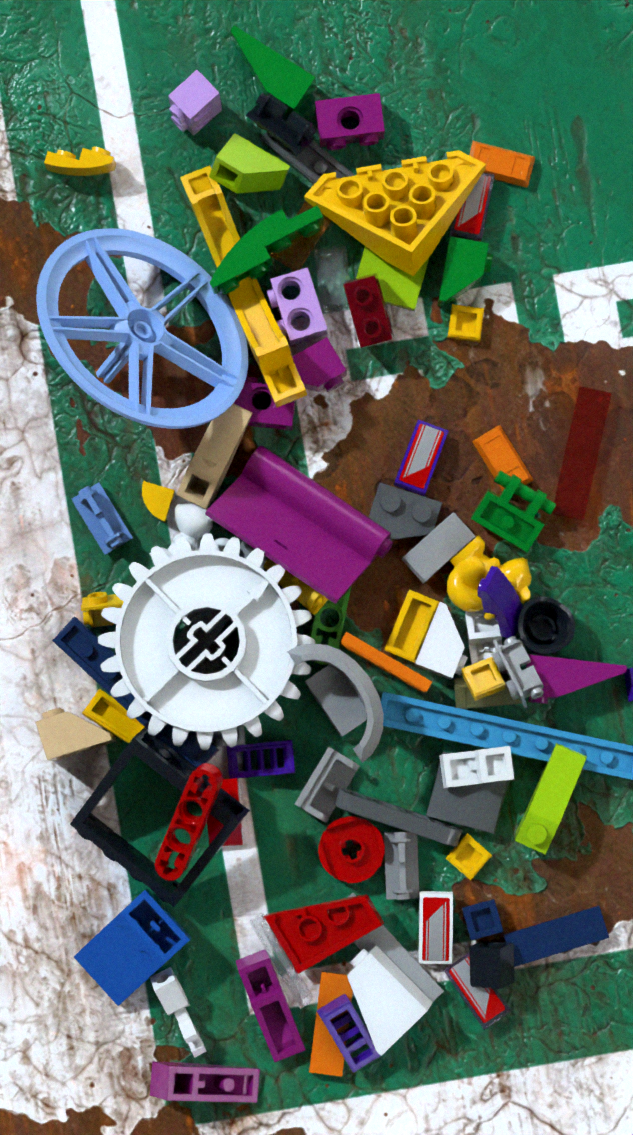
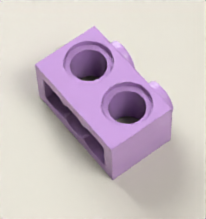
(194, 103)
(304, 305)

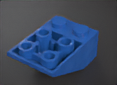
(132, 947)

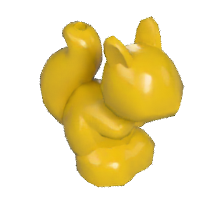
(472, 566)

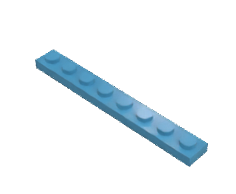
(494, 732)

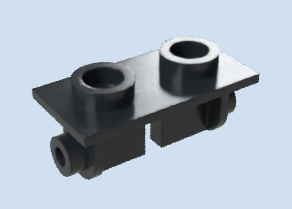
(293, 132)

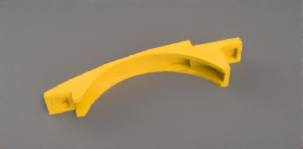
(252, 310)

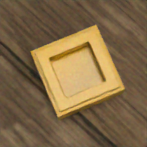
(465, 323)
(483, 678)
(468, 856)

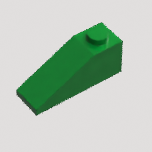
(274, 72)

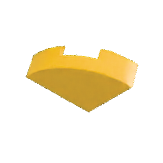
(157, 499)

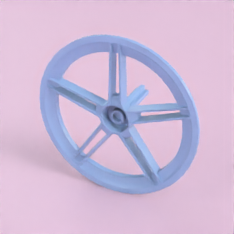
(141, 329)

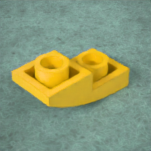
(90, 162)

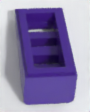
(288, 754)
(335, 1008)

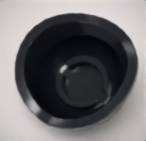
(545, 625)

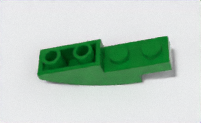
(251, 253)

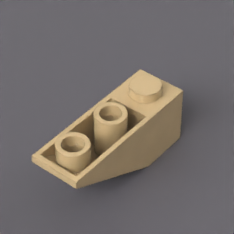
(214, 456)

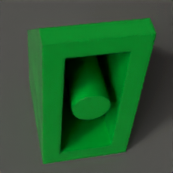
(463, 268)

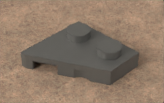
(404, 512)

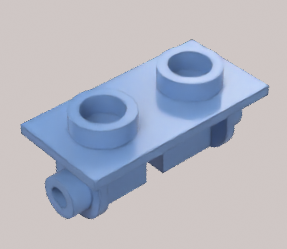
(101, 518)

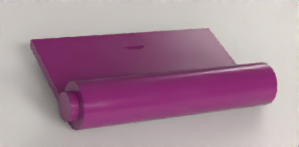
(300, 524)

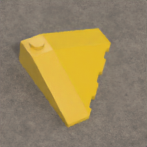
(399, 209)

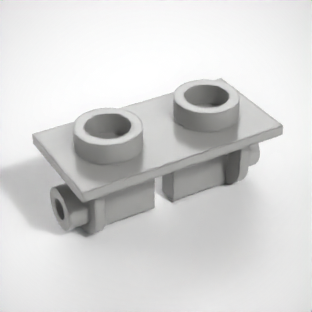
(522, 682)
(401, 865)

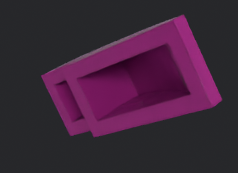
(270, 1005)

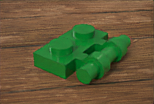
(509, 520)

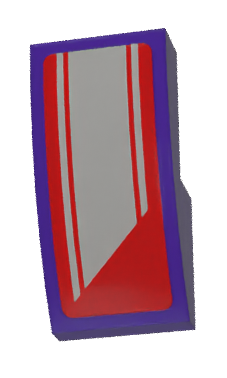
(421, 457)

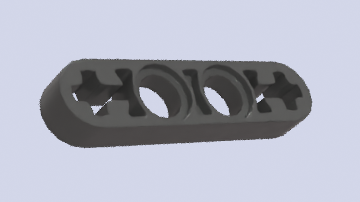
(398, 817)

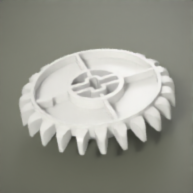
(167, 598)

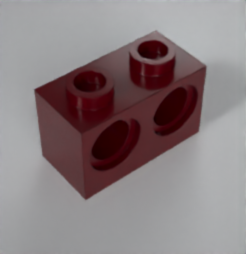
(368, 310)

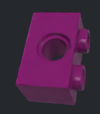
(363, 108)
(272, 417)

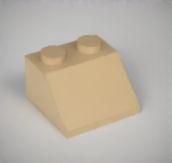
(68, 734)

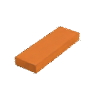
(385, 663)
(325, 1054)

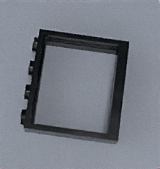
(177, 772)

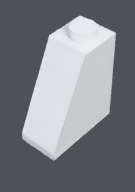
(385, 997)

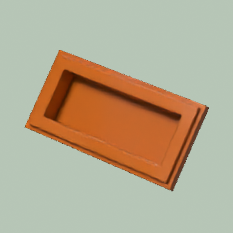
(503, 163)
(501, 455)

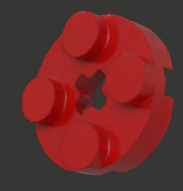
(367, 859)

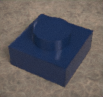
(482, 919)

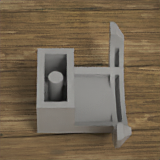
(344, 694)

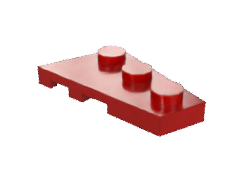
(323, 928)

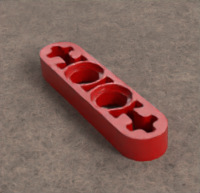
(184, 820)

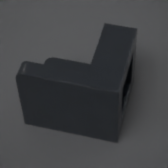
(491, 964)

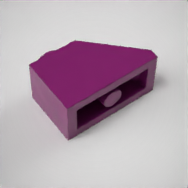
(320, 367)

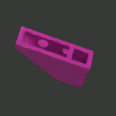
(569, 675)
(203, 1082)

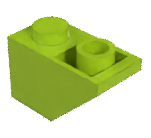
(247, 167)

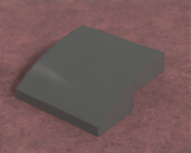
(469, 805)

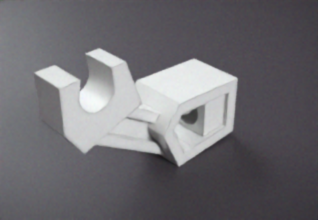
(175, 1002)

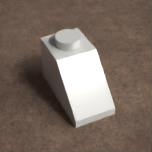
(442, 646)

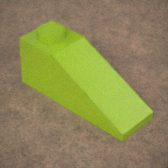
(550, 799)

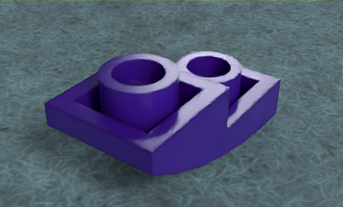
(500, 599)

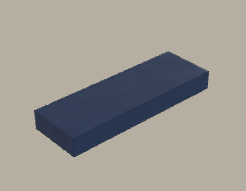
(557, 935)

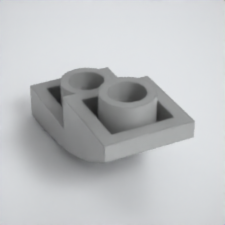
(438, 547)

